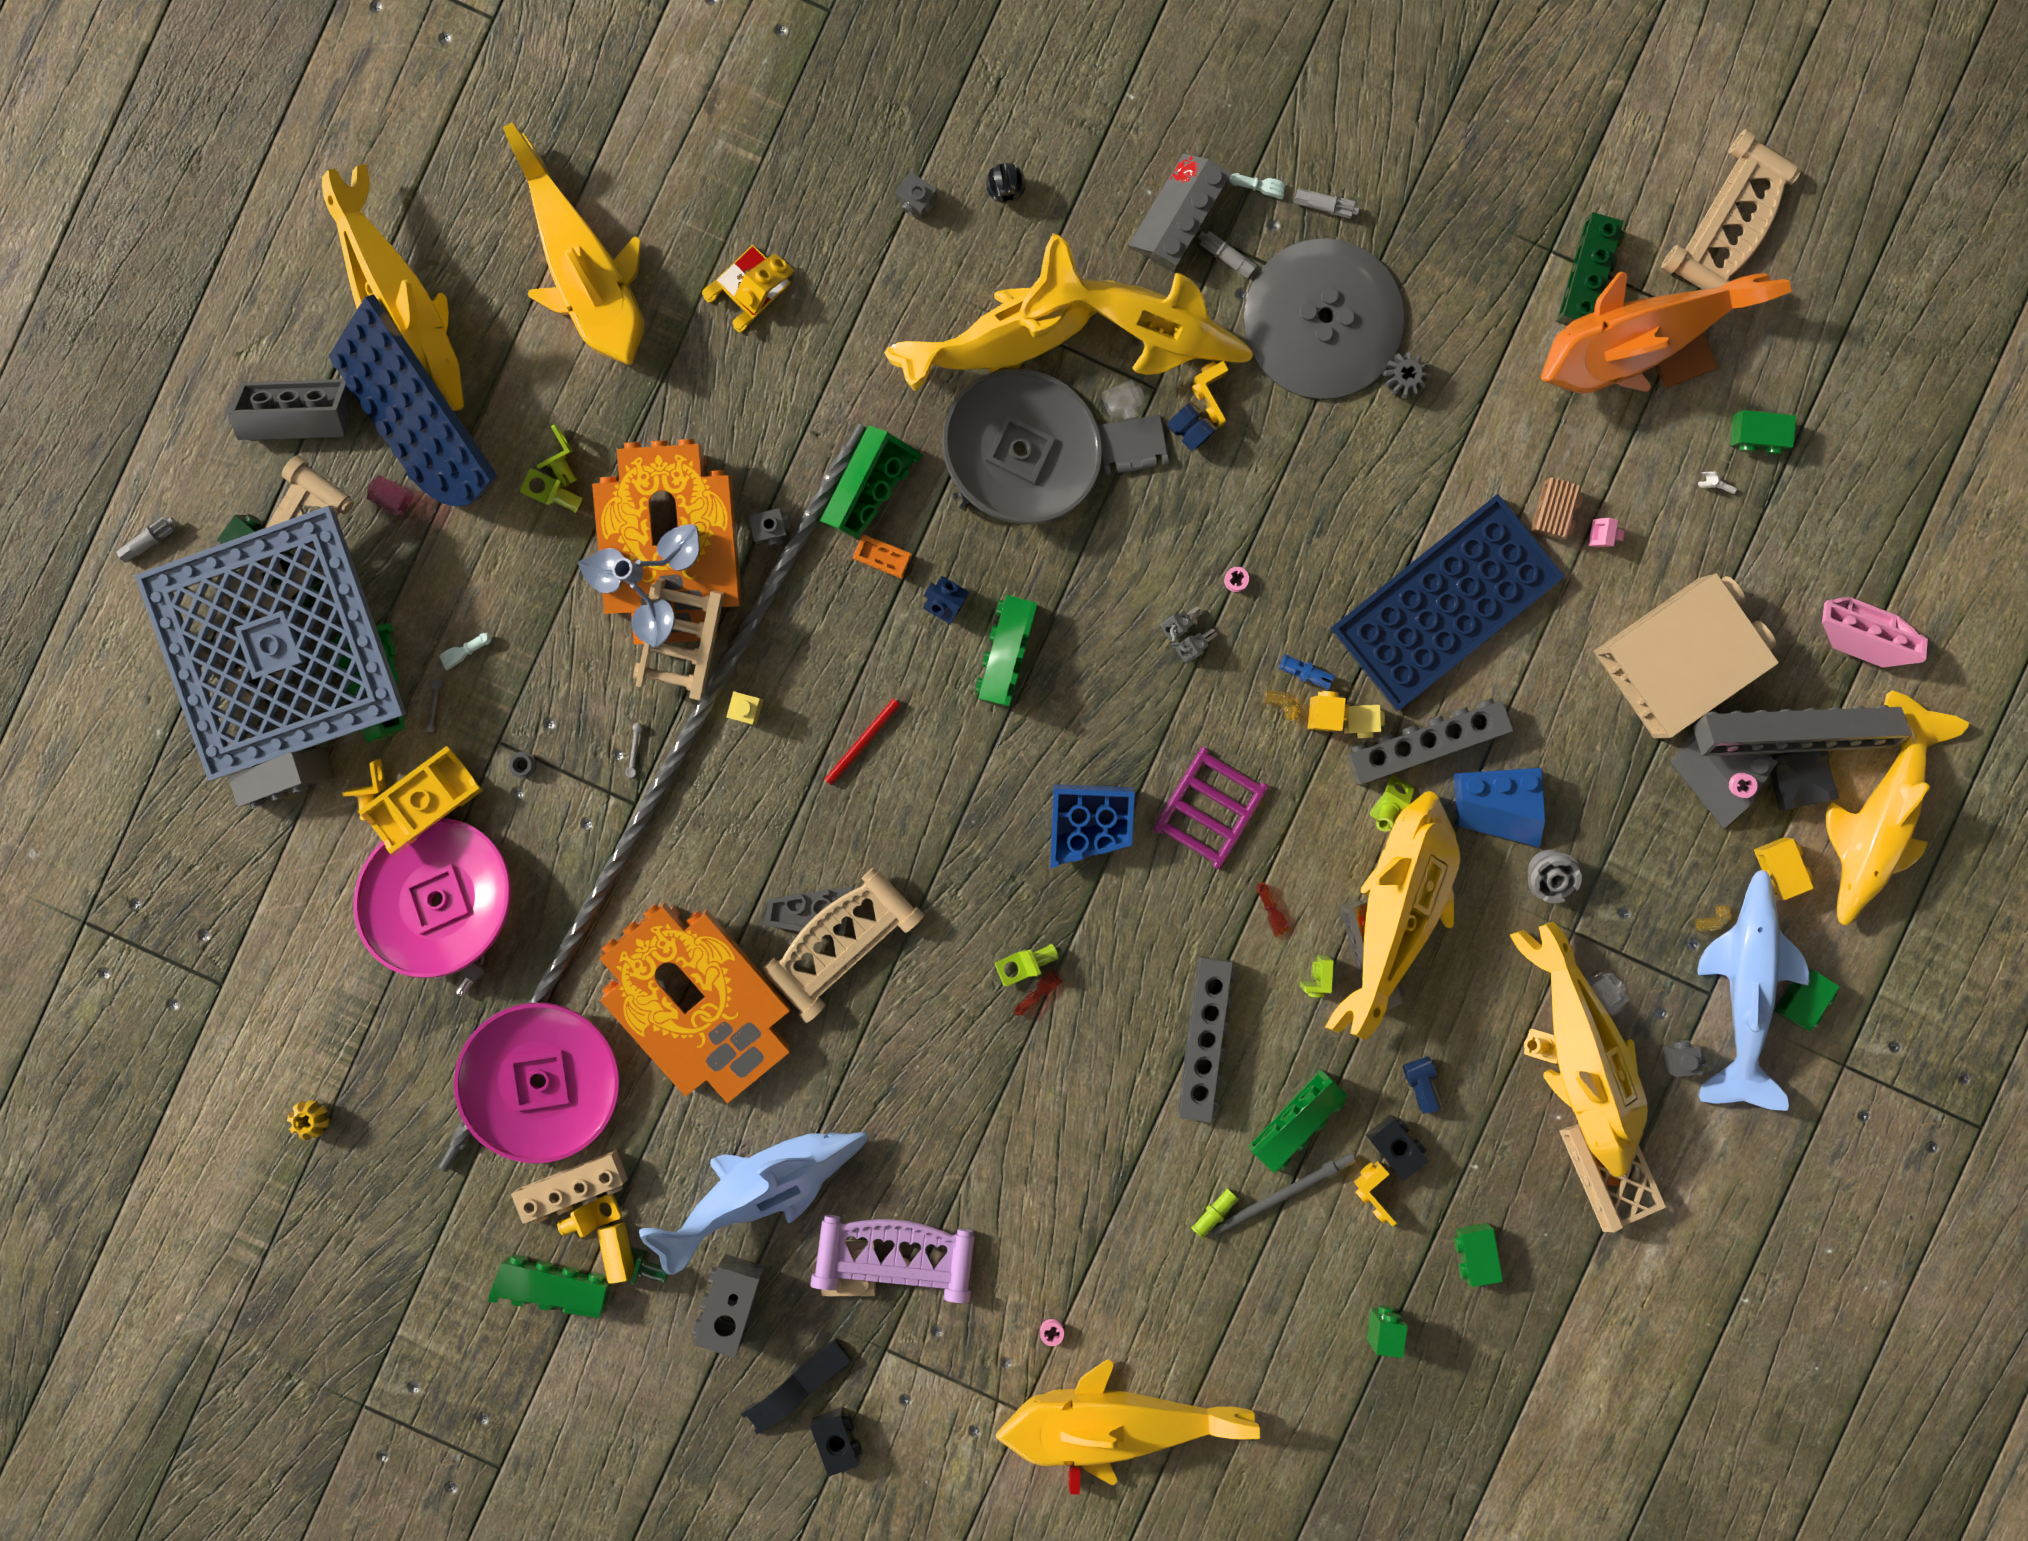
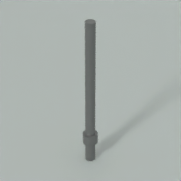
(1329, 1171)

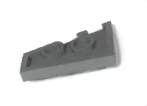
(798, 910)

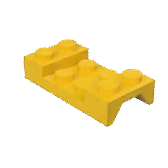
(420, 800)

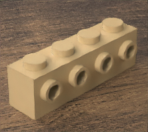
(570, 1187)

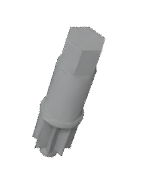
(1327, 203)
(1227, 253)
(151, 535)

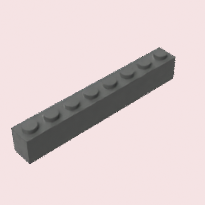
(1801, 730)

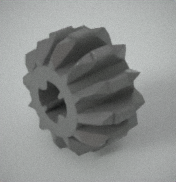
(1416, 377)

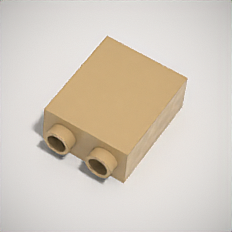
(1688, 655)

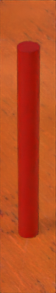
(862, 742)

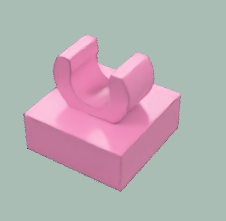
(1605, 532)

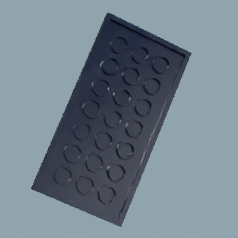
(1447, 602)

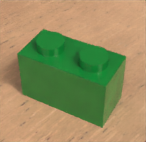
(1763, 431)
(1806, 1003)
(1478, 1255)
(1387, 1332)

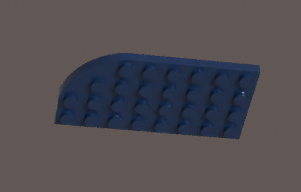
(409, 408)

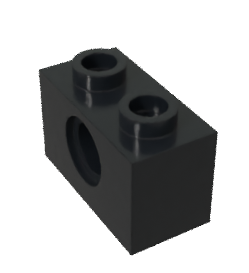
(1403, 1162)
(836, 1457)

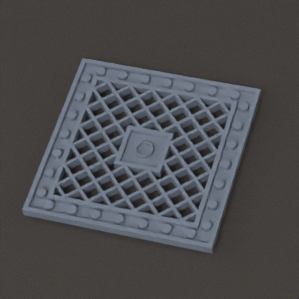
(270, 643)

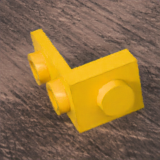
(761, 280)
(1210, 374)
(1370, 1177)

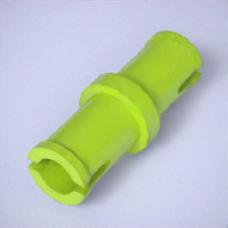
(1215, 1213)

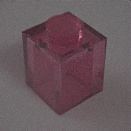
(389, 495)

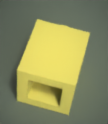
(744, 708)

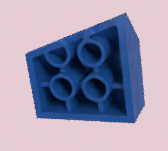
(1502, 803)
(1090, 821)

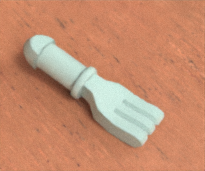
(1269, 186)
(456, 655)

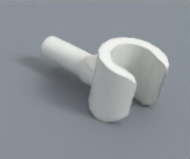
(1713, 481)

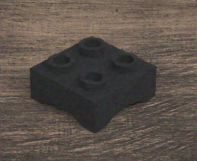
(1803, 779)

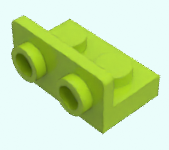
(1323, 974)

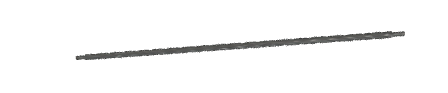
(683, 743)

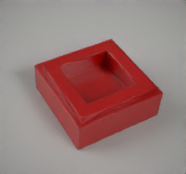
(1074, 1479)

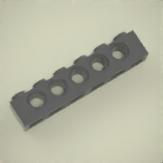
(1495, 724)
(1189, 1106)

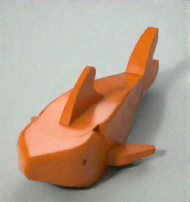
(1639, 334)

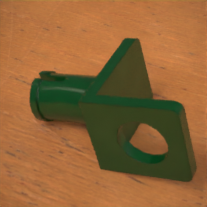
(646, 1269)

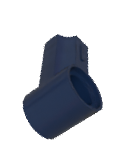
(1421, 1078)

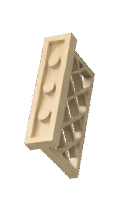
(1596, 1186)

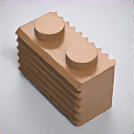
(1556, 509)

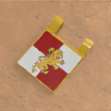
(730, 281)

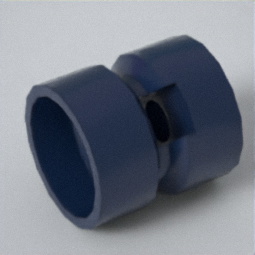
(1191, 426)

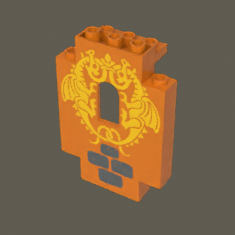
(703, 501)
(724, 1035)

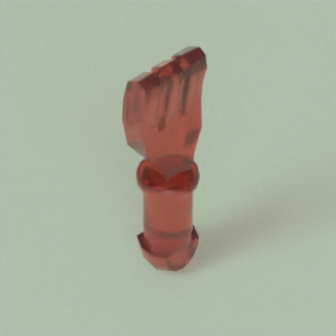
(1275, 918)
(1044, 987)

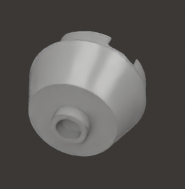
(1553, 875)

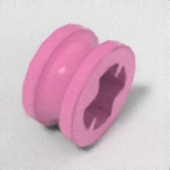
(1234, 588)
(1752, 787)
(1057, 1339)

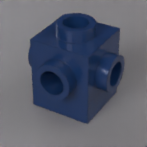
(945, 599)

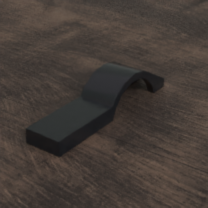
(797, 1386)

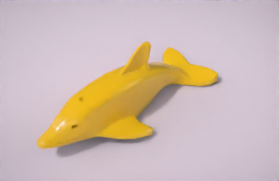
(1170, 326)
(994, 341)
(1879, 836)

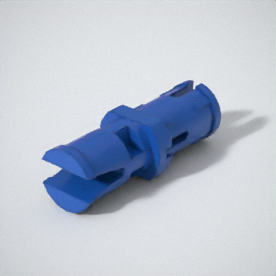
(1306, 671)

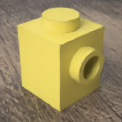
(1364, 720)

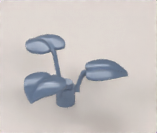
(609, 567)

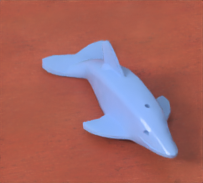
(1754, 960)
(755, 1187)

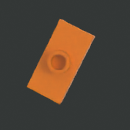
(882, 556)

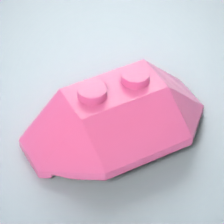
(1872, 633)

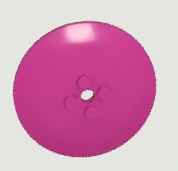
(397, 892)
(528, 1120)

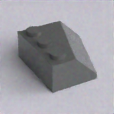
(1711, 776)

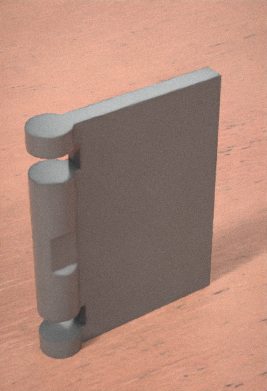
(1133, 444)

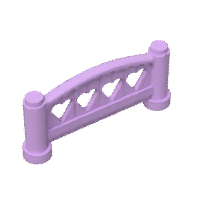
(836, 1261)

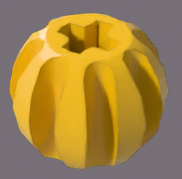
(300, 1119)

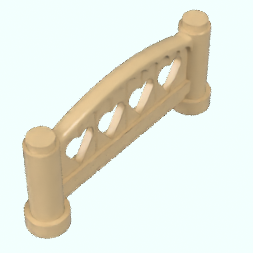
(1753, 162)
(307, 489)
(805, 988)

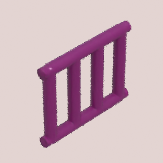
(1190, 780)

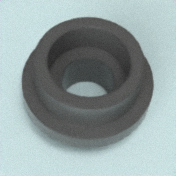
(515, 768)

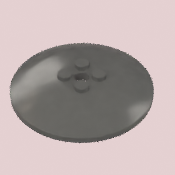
(1317, 356)
(1026, 411)

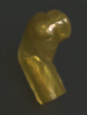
(1286, 701)
(1716, 922)

